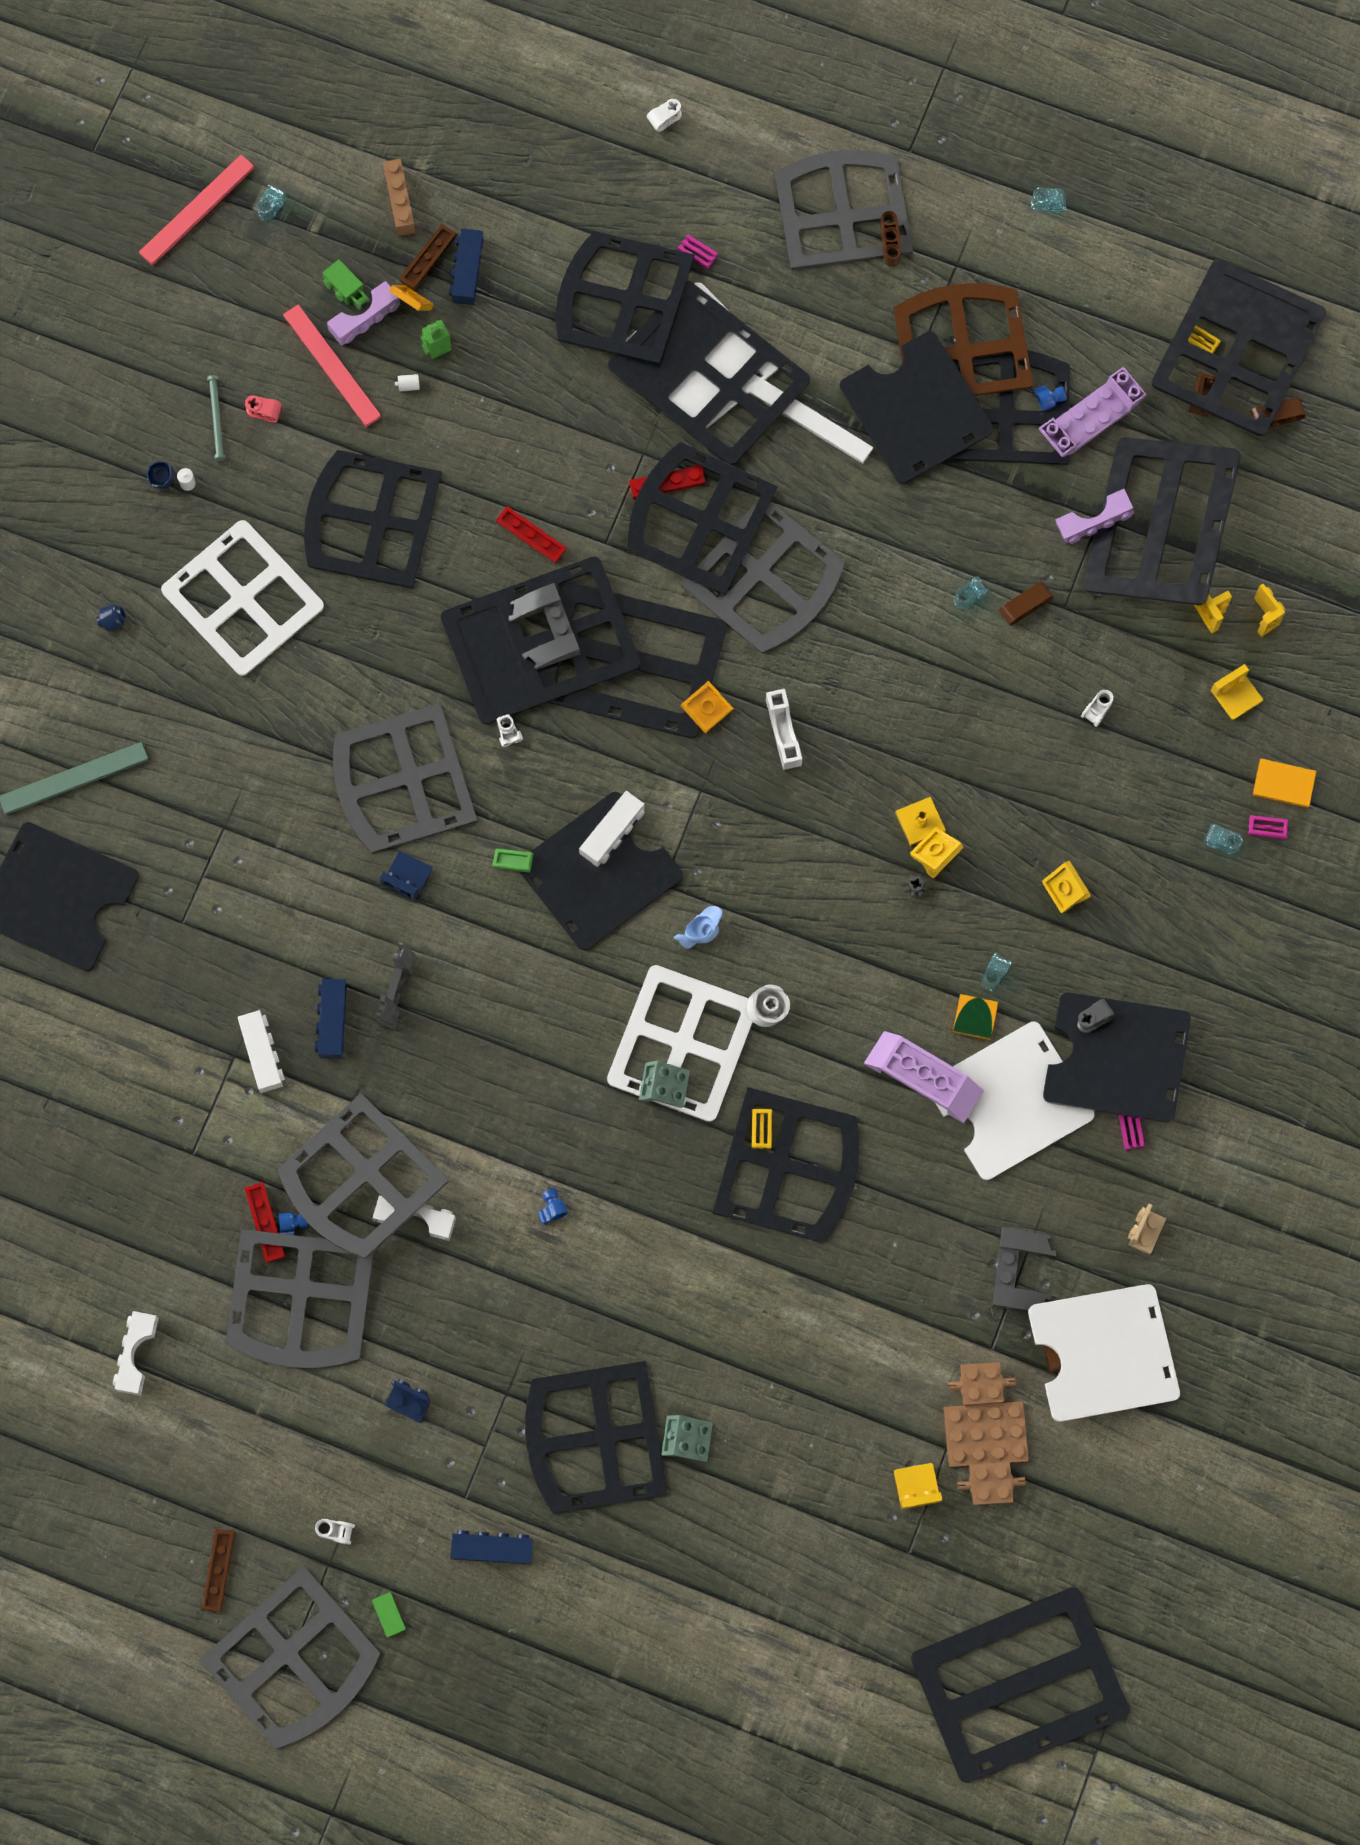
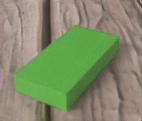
(512, 860)
(388, 1614)

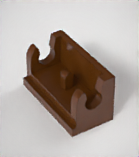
(1202, 386)

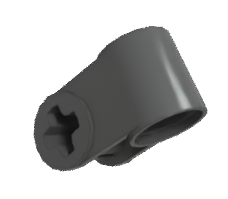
(1098, 1014)

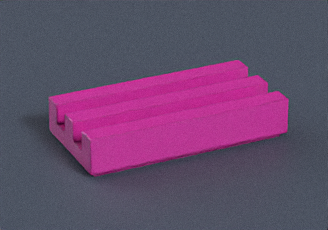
(714, 254)
(1268, 827)
(1132, 1134)

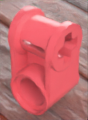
(266, 408)

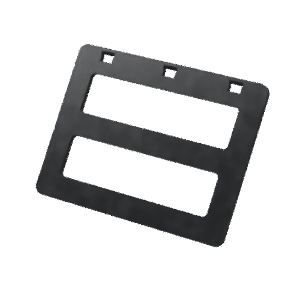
(1209, 541)
(631, 711)
(949, 1712)

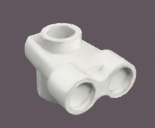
(508, 735)

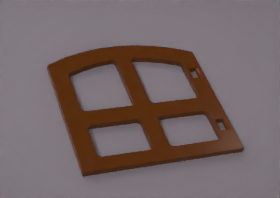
(964, 351)

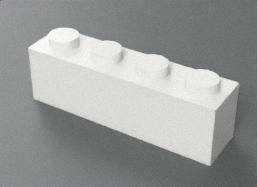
(612, 828)
(260, 1051)

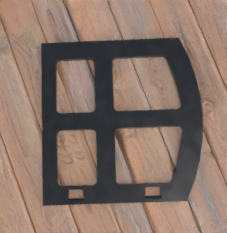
(630, 298)
(1007, 416)
(379, 519)
(706, 520)
(780, 1163)
(604, 1436)

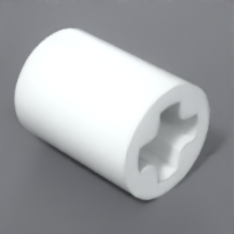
(408, 382)
(186, 479)

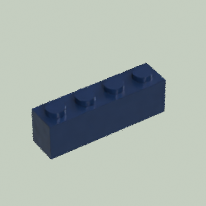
(467, 266)
(332, 1018)
(492, 1548)

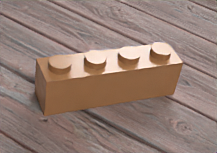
(399, 197)

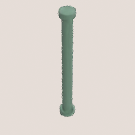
(213, 379)

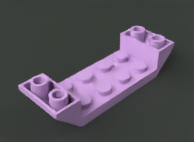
(1093, 413)
(925, 1074)

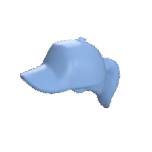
(702, 928)

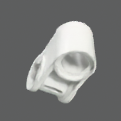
(665, 115)
(1096, 710)
(336, 1531)

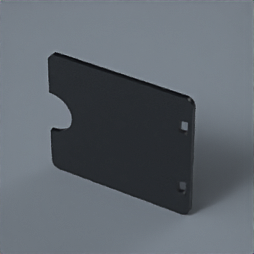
(918, 409)
(55, 893)
(603, 895)
(1122, 1063)

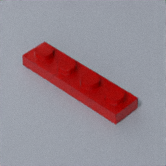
(676, 481)
(531, 534)
(263, 1219)

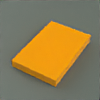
(1284, 783)

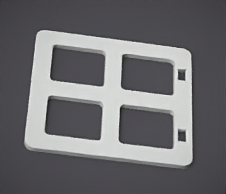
(243, 598)
(683, 1041)

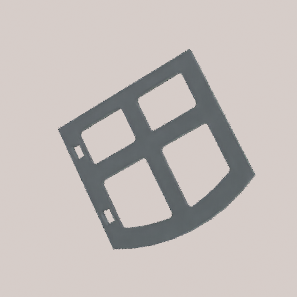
(844, 216)
(759, 571)
(410, 776)
(366, 1172)
(301, 1289)
(287, 1653)

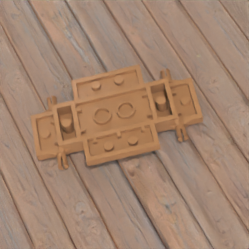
(986, 1434)

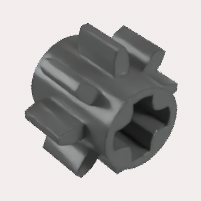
(910, 884)

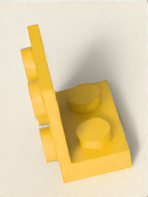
(1274, 610)
(1236, 693)
(917, 1486)

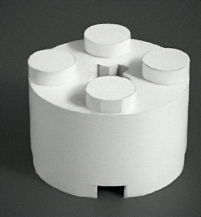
(776, 999)

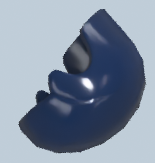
(160, 475)

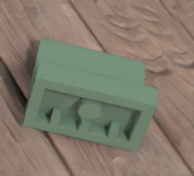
(664, 1083)
(687, 1438)

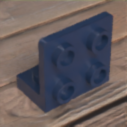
(406, 875)
(408, 1401)

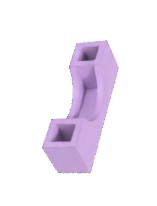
(346, 327)
(1074, 527)

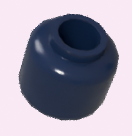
(111, 617)

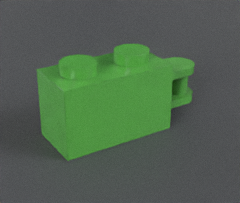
(345, 284)
(436, 339)

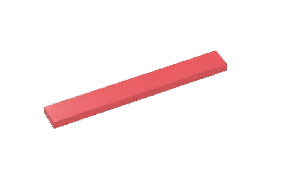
(196, 210)
(332, 366)

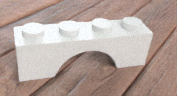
(783, 730)
(439, 1223)
(141, 1327)

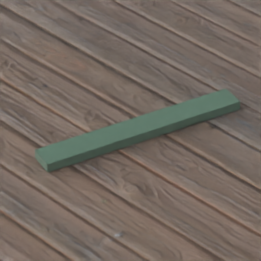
(73, 778)

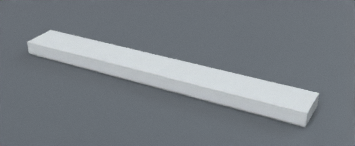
(813, 422)

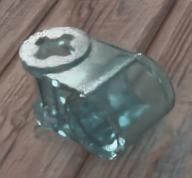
(1050, 199)
(270, 202)
(973, 591)
(1221, 838)
(997, 969)

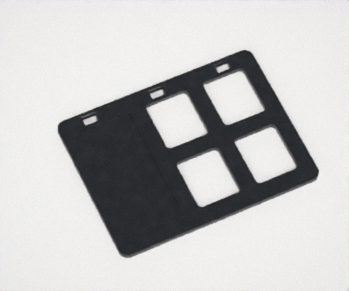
(1256, 314)
(692, 337)
(492, 647)

